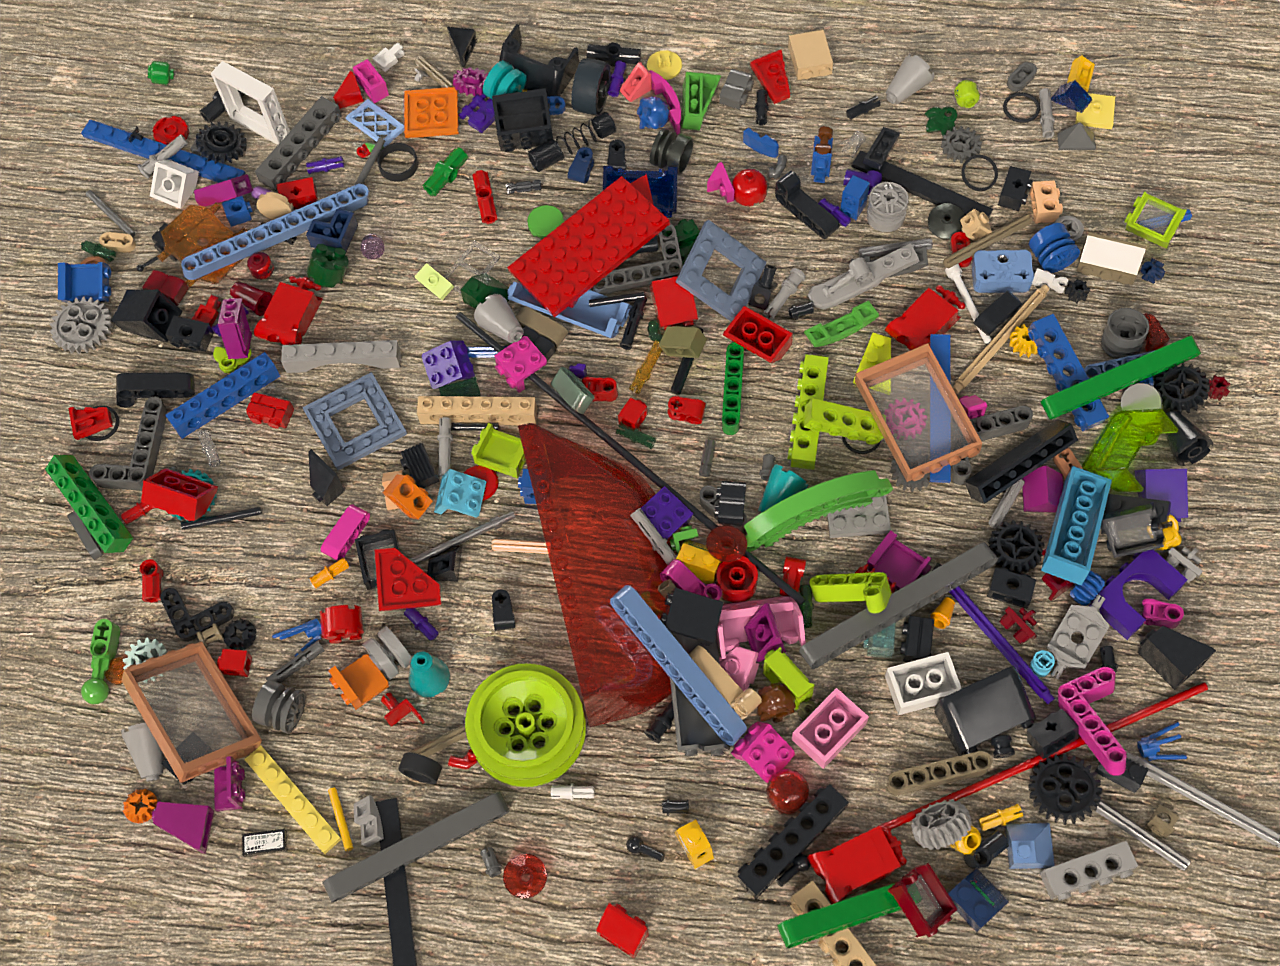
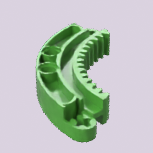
(813, 503)

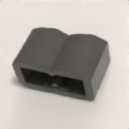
(736, 89)

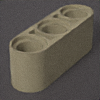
(542, 325)

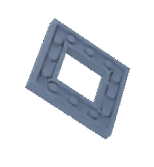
(691, 277)
(346, 453)

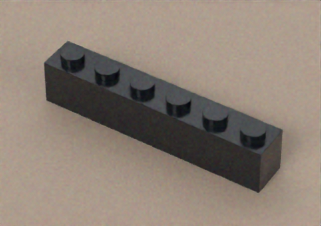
(1021, 461)

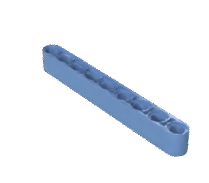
(678, 665)

